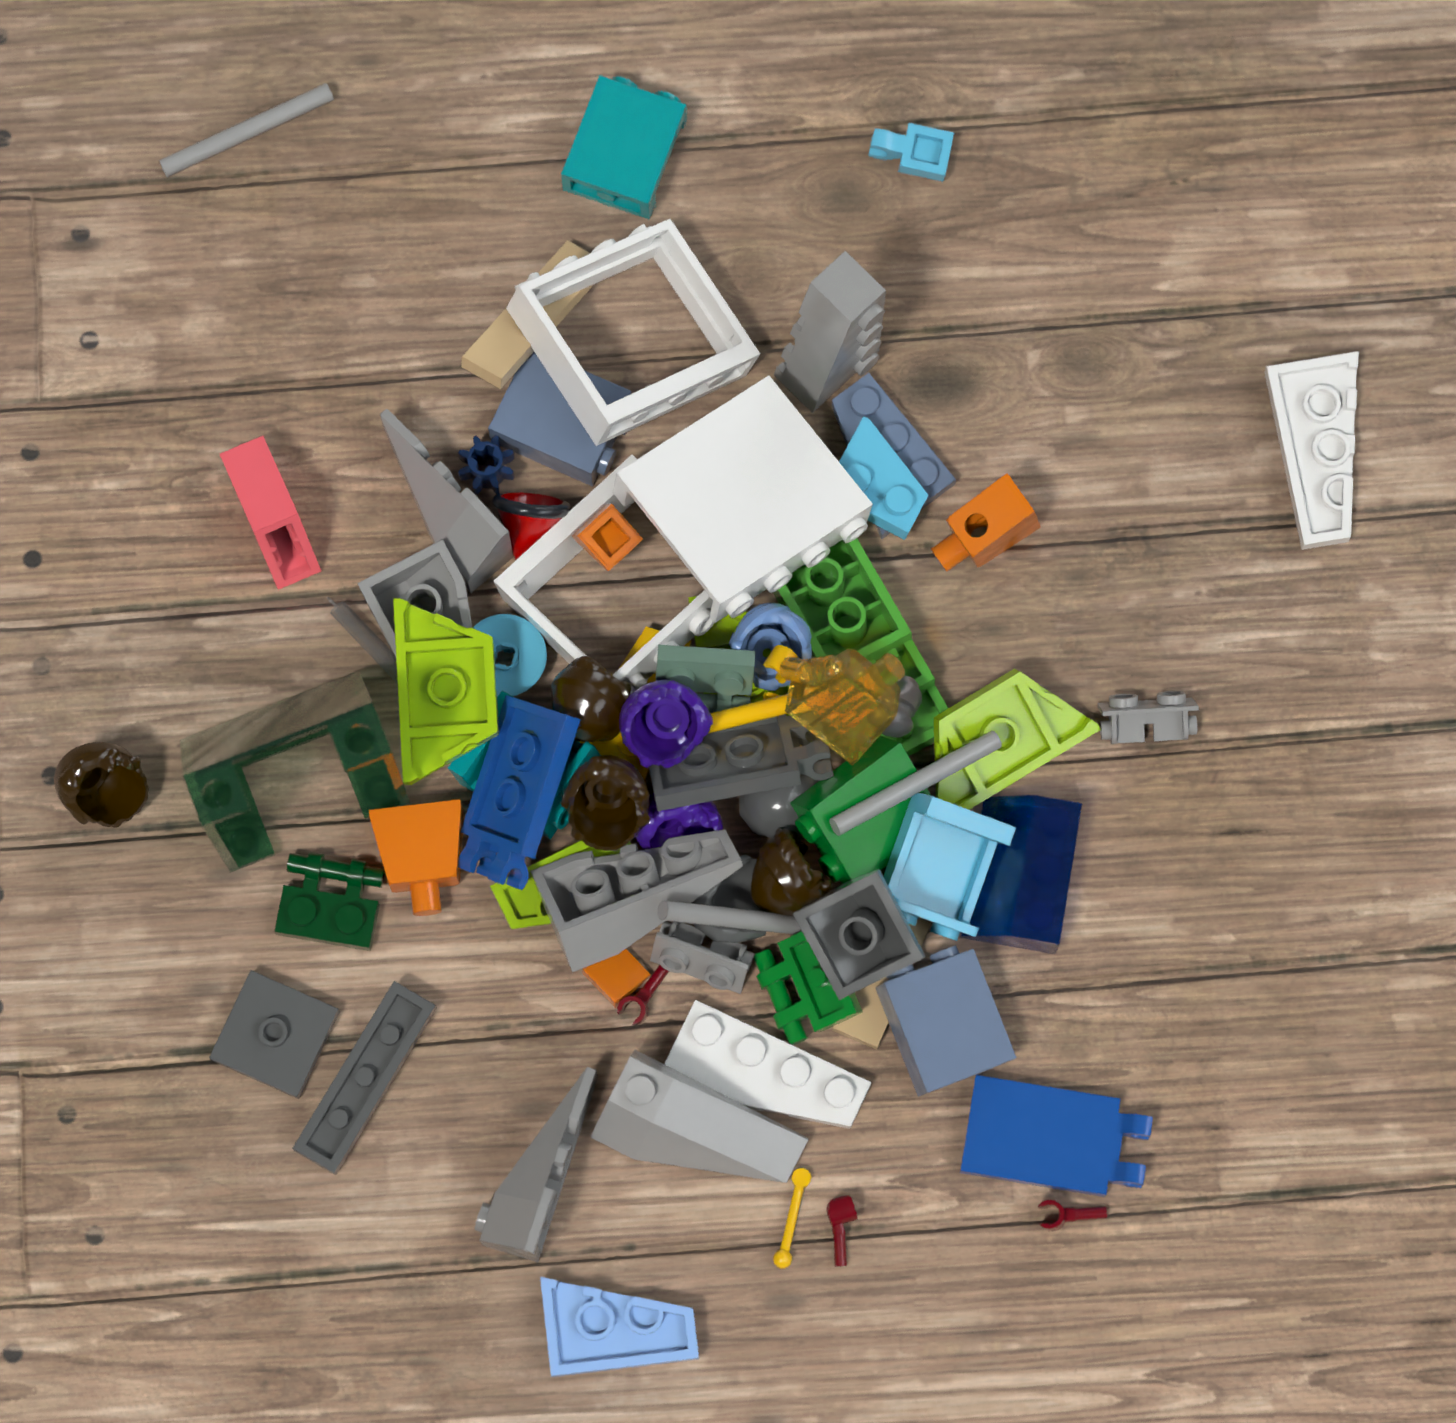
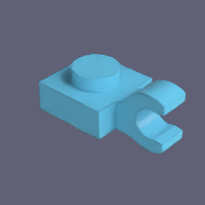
(922, 151)

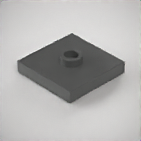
(274, 1034)

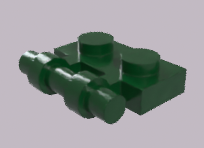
(329, 916)

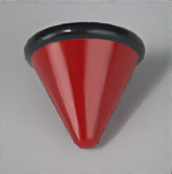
(528, 517)

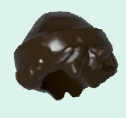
(592, 696)
(101, 784)
(606, 802)
(782, 876)

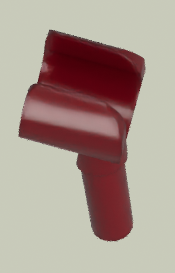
(644, 995)
(840, 1211)
(1071, 1214)

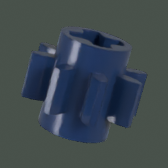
(480, 454)

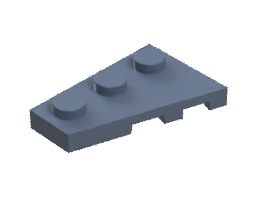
(870, 400)

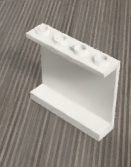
(746, 497)

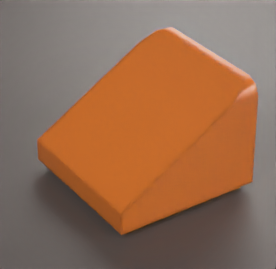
(607, 536)
(617, 976)

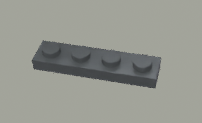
(364, 1078)

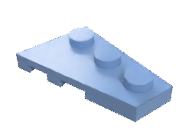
(612, 1331)

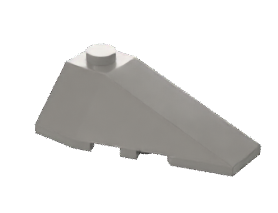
(464, 523)
(425, 581)
(614, 899)
(683, 1123)
(529, 1194)

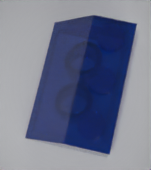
(1030, 879)

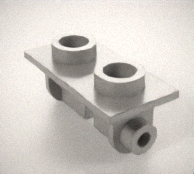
(1166, 714)
(680, 951)

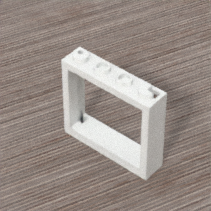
(696, 290)
(559, 547)

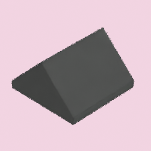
(858, 933)

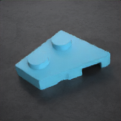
(884, 480)

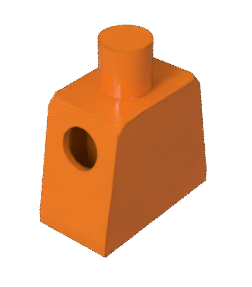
(997, 508)
(420, 850)

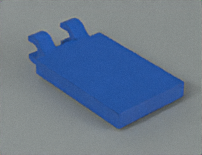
(516, 791)
(1050, 1137)

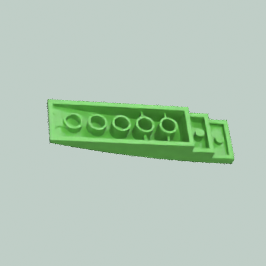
(853, 610)

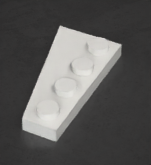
(1315, 431)
(764, 1070)

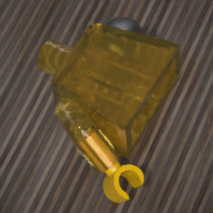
(847, 697)

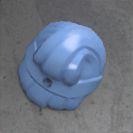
(765, 628)

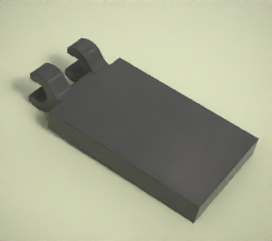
(742, 762)

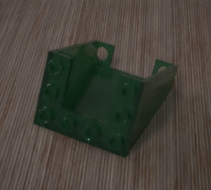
(216, 757)

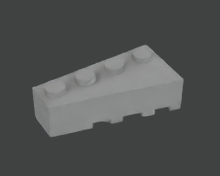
(835, 332)

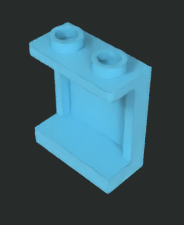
(942, 863)

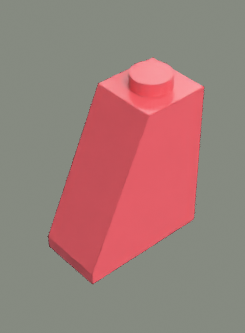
(270, 512)

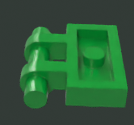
(815, 991)

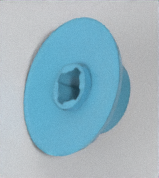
(519, 637)

